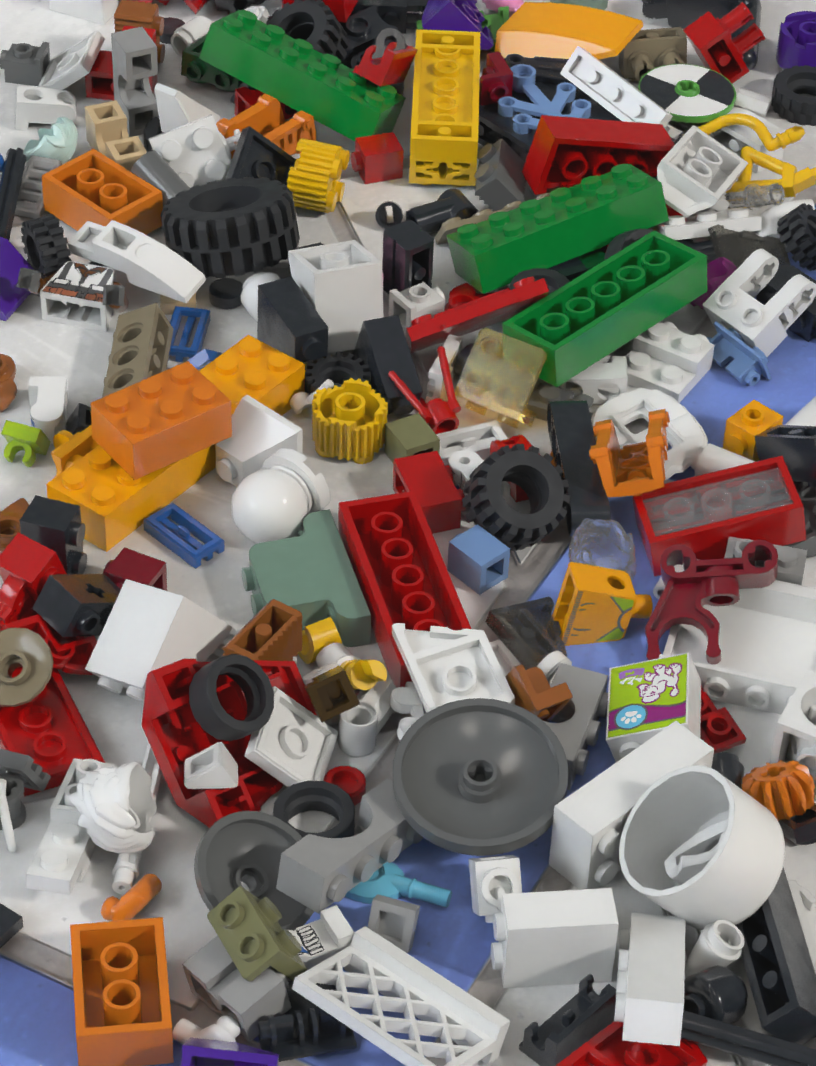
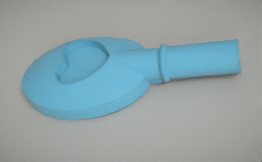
(392, 883)

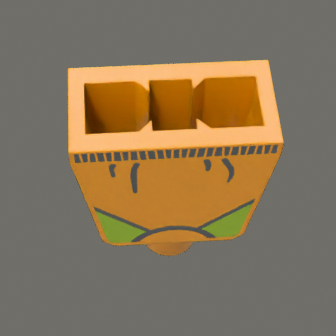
(597, 604)

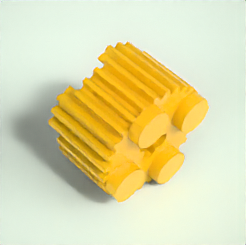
(318, 175)
(349, 421)

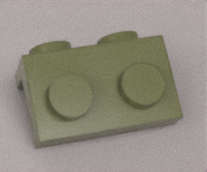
(254, 936)

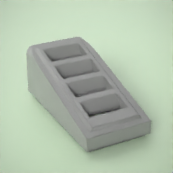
(31, 186)

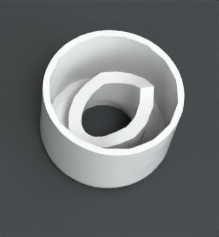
(702, 847)

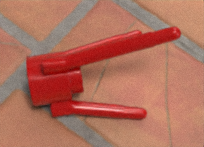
(437, 412)

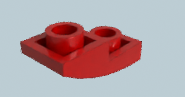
(718, 726)

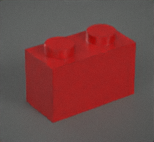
(433, 487)

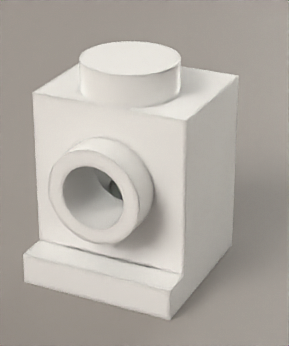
(415, 302)

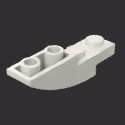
(140, 257)
(66, 845)

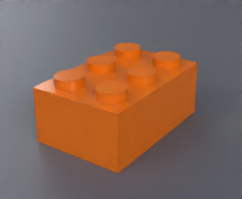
(101, 191)
(161, 419)
(121, 993)

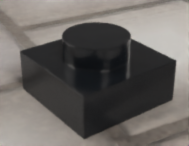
(801, 828)

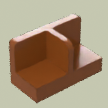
(535, 694)

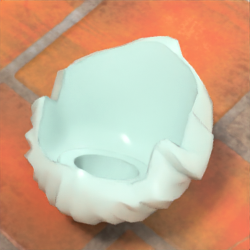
(54, 143)

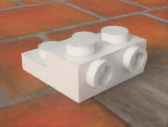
(668, 360)

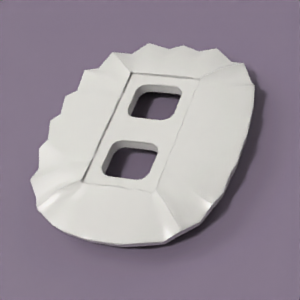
(683, 434)

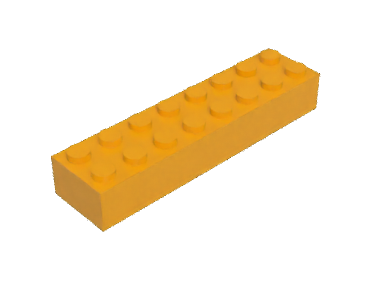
(117, 504)

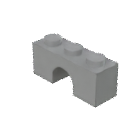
(133, 63)
(578, 719)

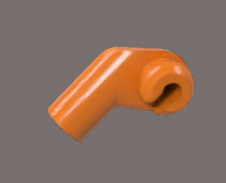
(133, 900)

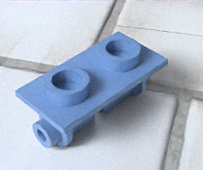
(747, 362)

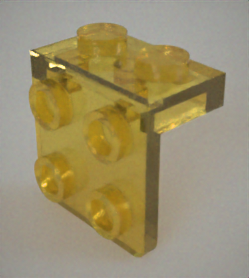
(501, 377)

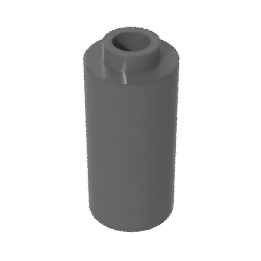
(158, 173)

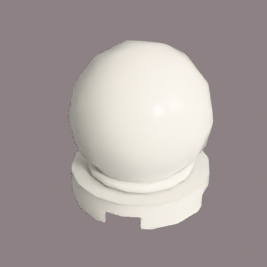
(278, 497)

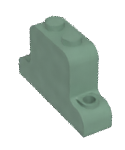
(312, 577)

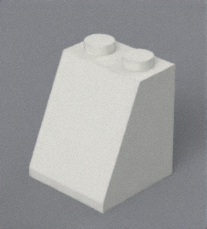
(342, 286)
(149, 632)

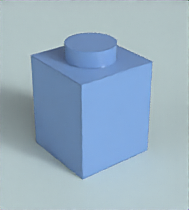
(478, 559)

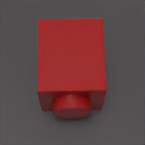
(378, 158)

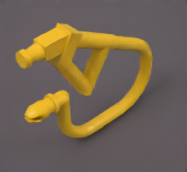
(791, 181)

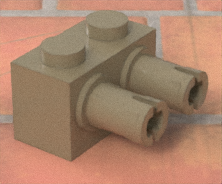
(651, 50)

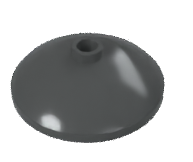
(247, 850)

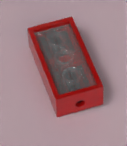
(706, 509)

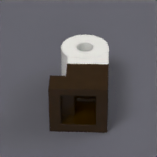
(330, 691)

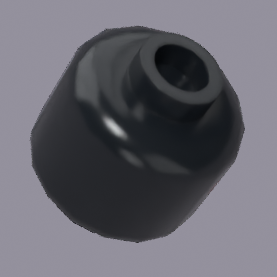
(716, 994)

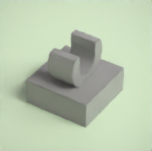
(394, 921)

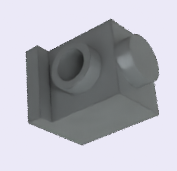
(25, 63)

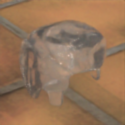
(603, 545)

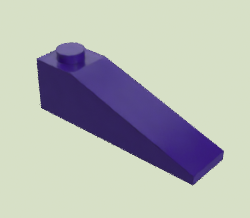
(456, 16)

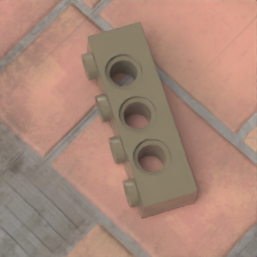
(138, 348)

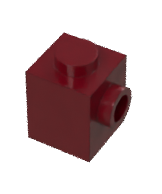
(137, 568)

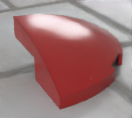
(68, 653)

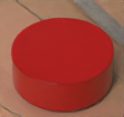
(348, 779)

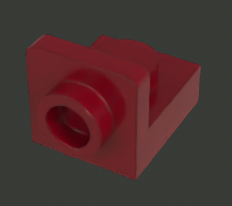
(495, 79)

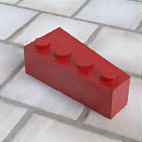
(576, 148)

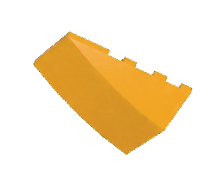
(558, 29)

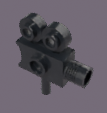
(362, 33)

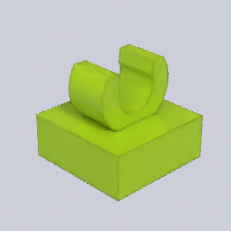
(24, 438)

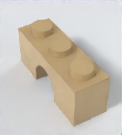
(109, 134)

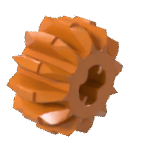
(781, 788)

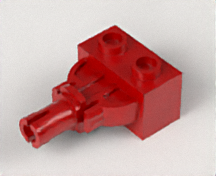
(24, 570)

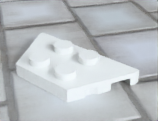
(451, 665)

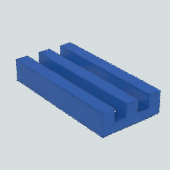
(183, 350)
(178, 537)

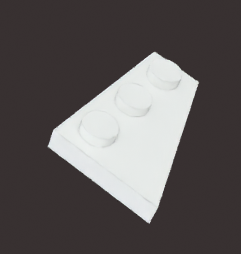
(697, 226)

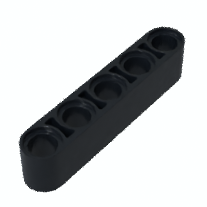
(570, 440)

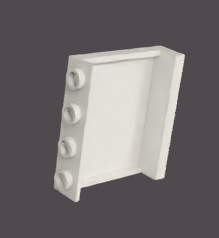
(763, 644)

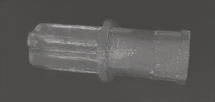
(756, 196)

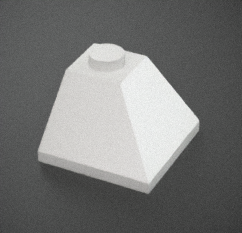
(255, 437)

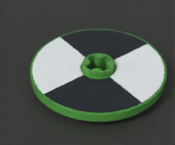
(689, 92)

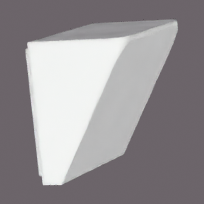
(211, 769)

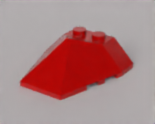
(177, 736)

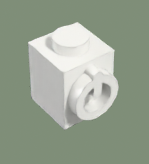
(490, 880)

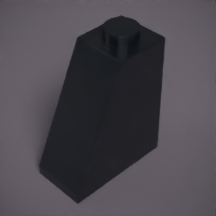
(290, 321)
(385, 350)

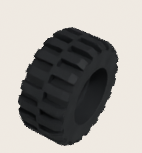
(232, 225)

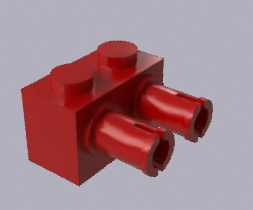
(714, 44)

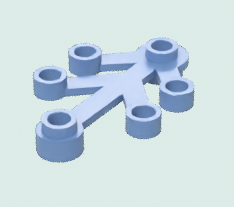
(524, 82)

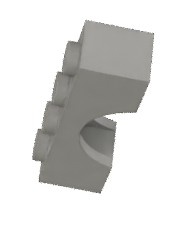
(325, 869)

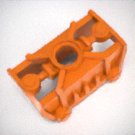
(270, 122)
(636, 466)

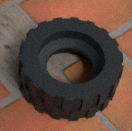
(786, 99)

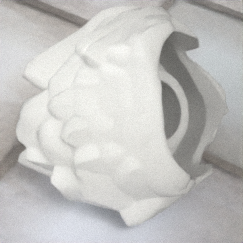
(117, 807)

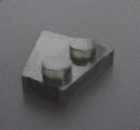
(740, 245)
(528, 630)

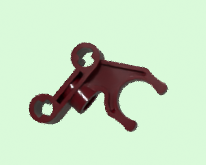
(703, 583)

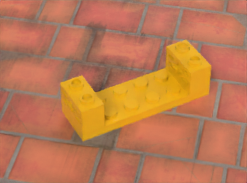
(445, 108)

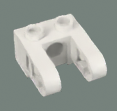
(759, 324)

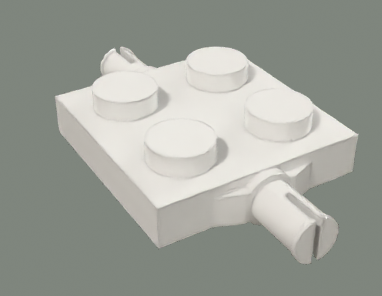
(196, 151)

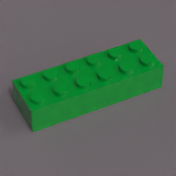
(300, 76)
(556, 227)
(610, 304)

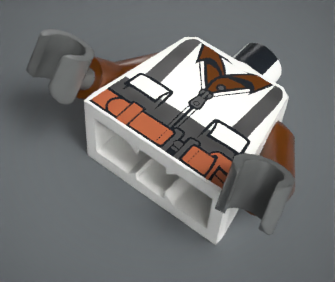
(77, 294)

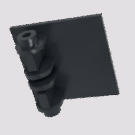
(304, 1030)

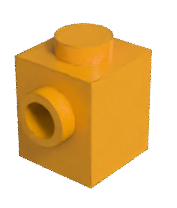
(745, 425)

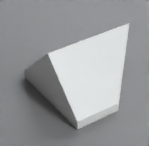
(178, 109)

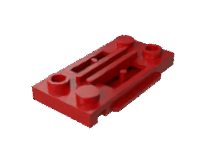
(475, 314)

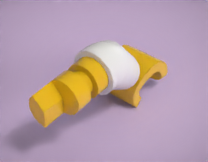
(324, 645)

